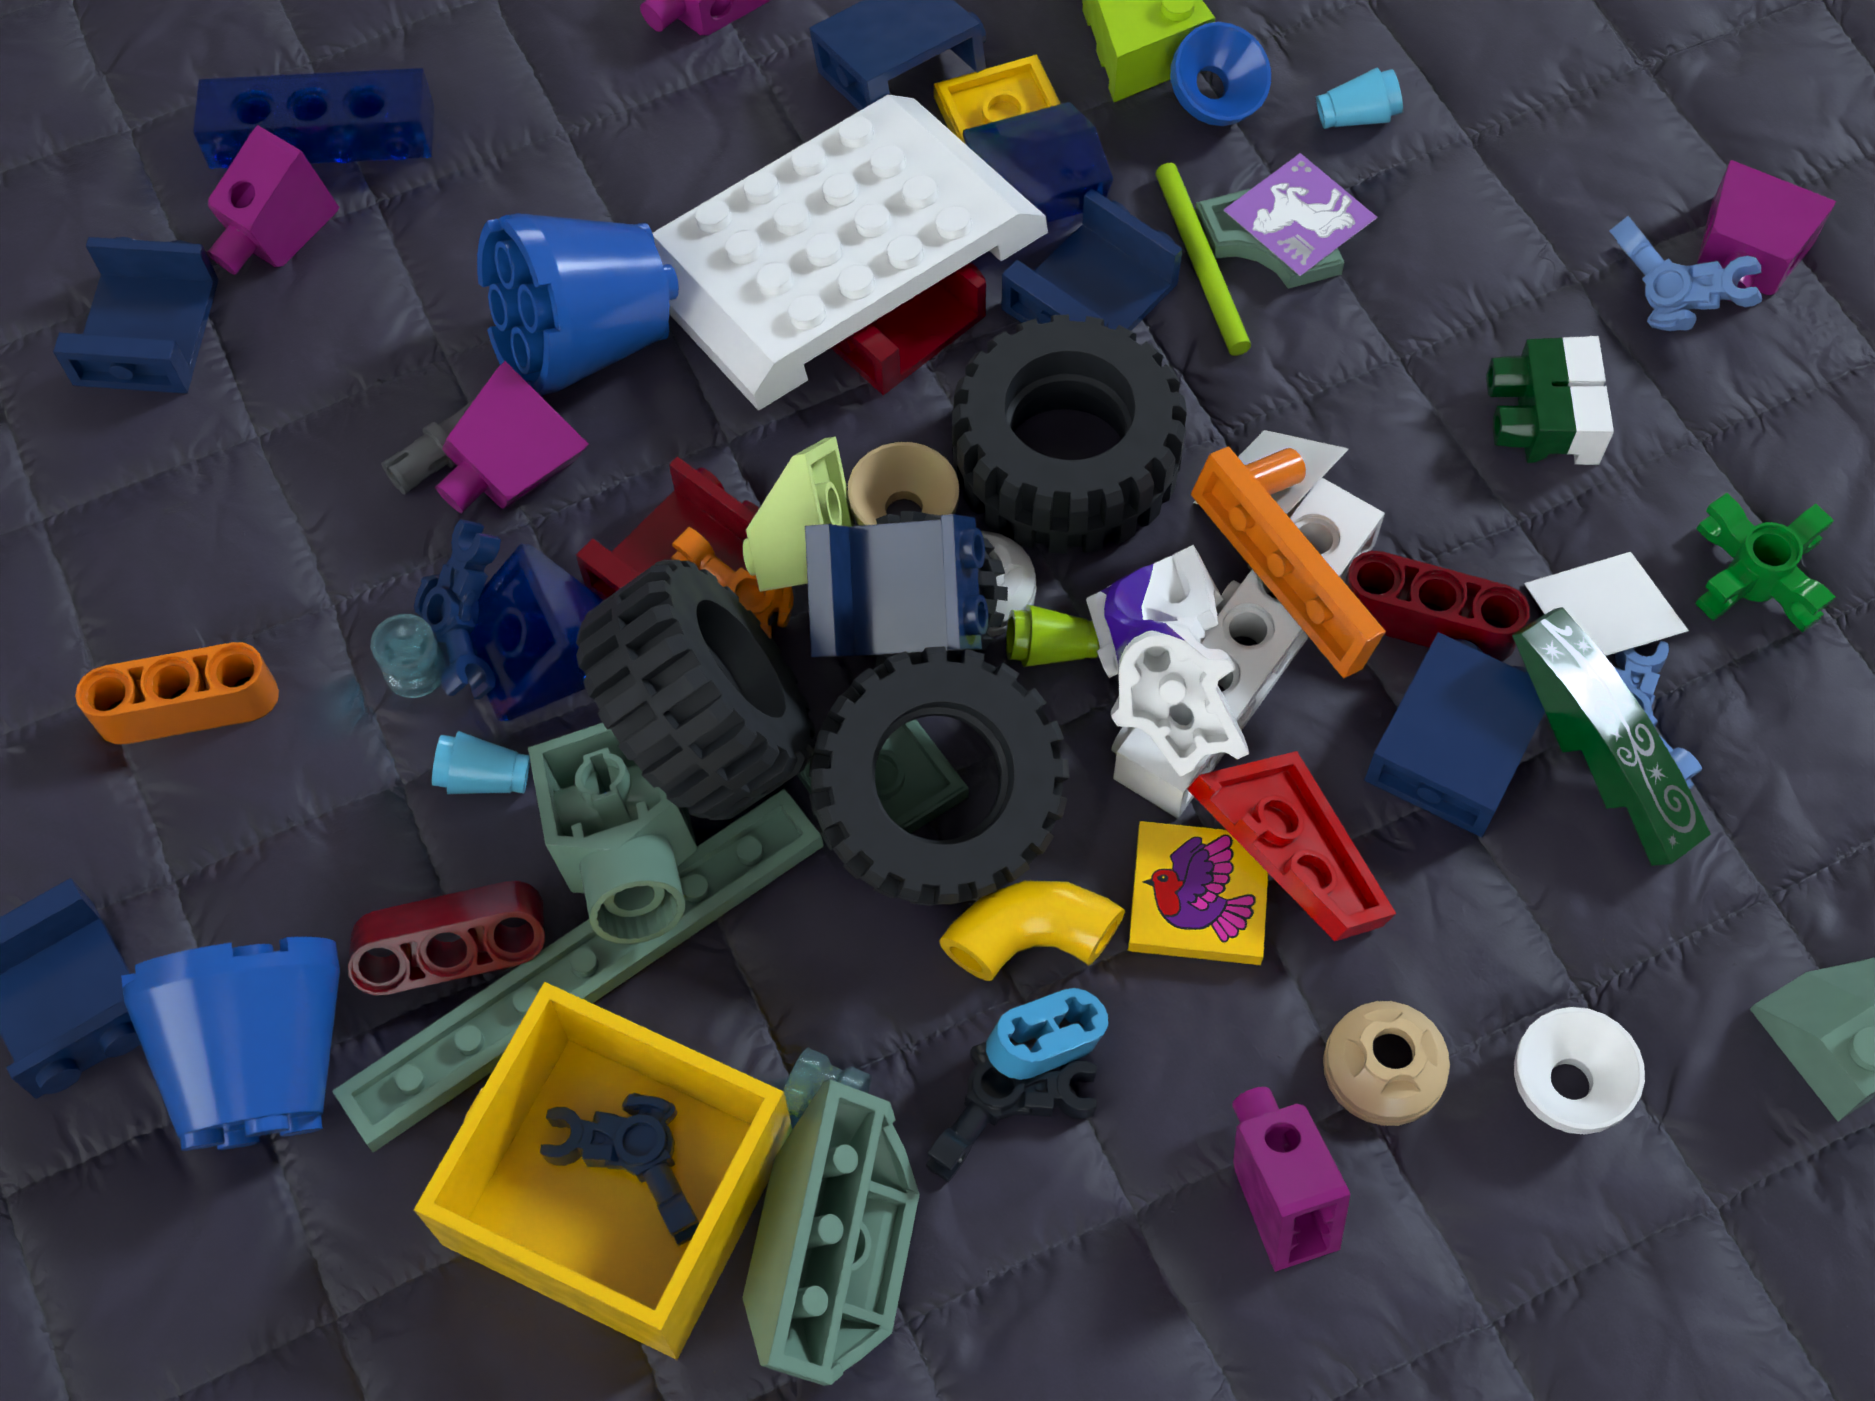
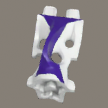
(1153, 639)

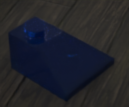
(1046, 157)
(531, 632)

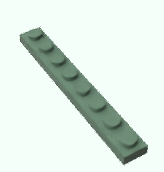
(473, 1036)

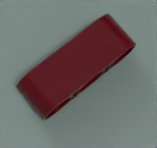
(1462, 597)
(425, 961)

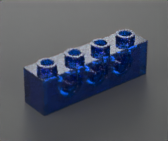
(322, 114)

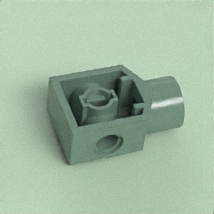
(612, 834)

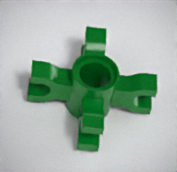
(1756, 581)

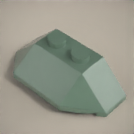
(831, 1238)

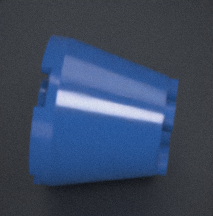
(571, 294)
(238, 1037)

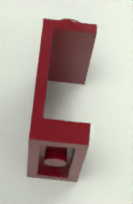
(916, 330)
(695, 503)

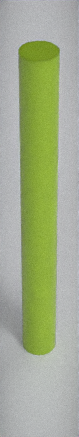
(1203, 260)

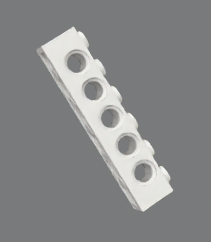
(1340, 530)

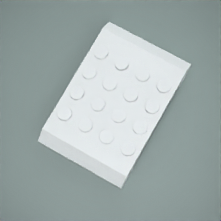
(835, 241)

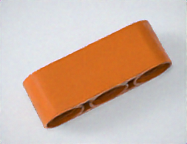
(150, 682)

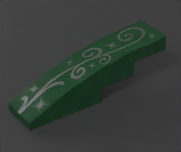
(1602, 718)

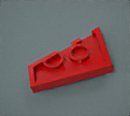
(1298, 840)

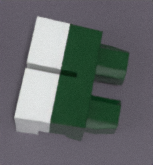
(1558, 396)

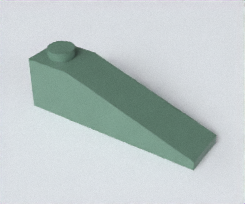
(1828, 1032)

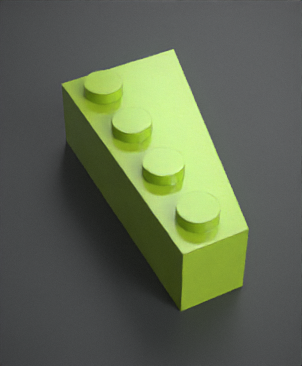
(1141, 38)

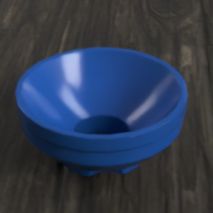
(1238, 63)

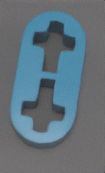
(1041, 1021)

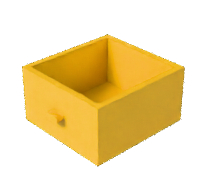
(597, 1231)

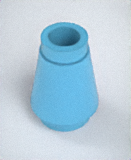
(1361, 101)
(478, 766)

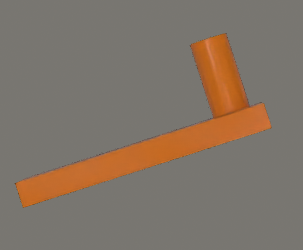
(1283, 558)

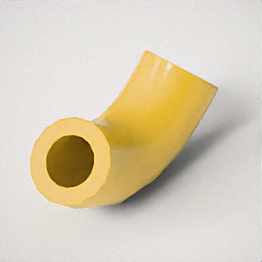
(1030, 917)

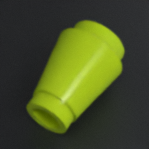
(1049, 637)

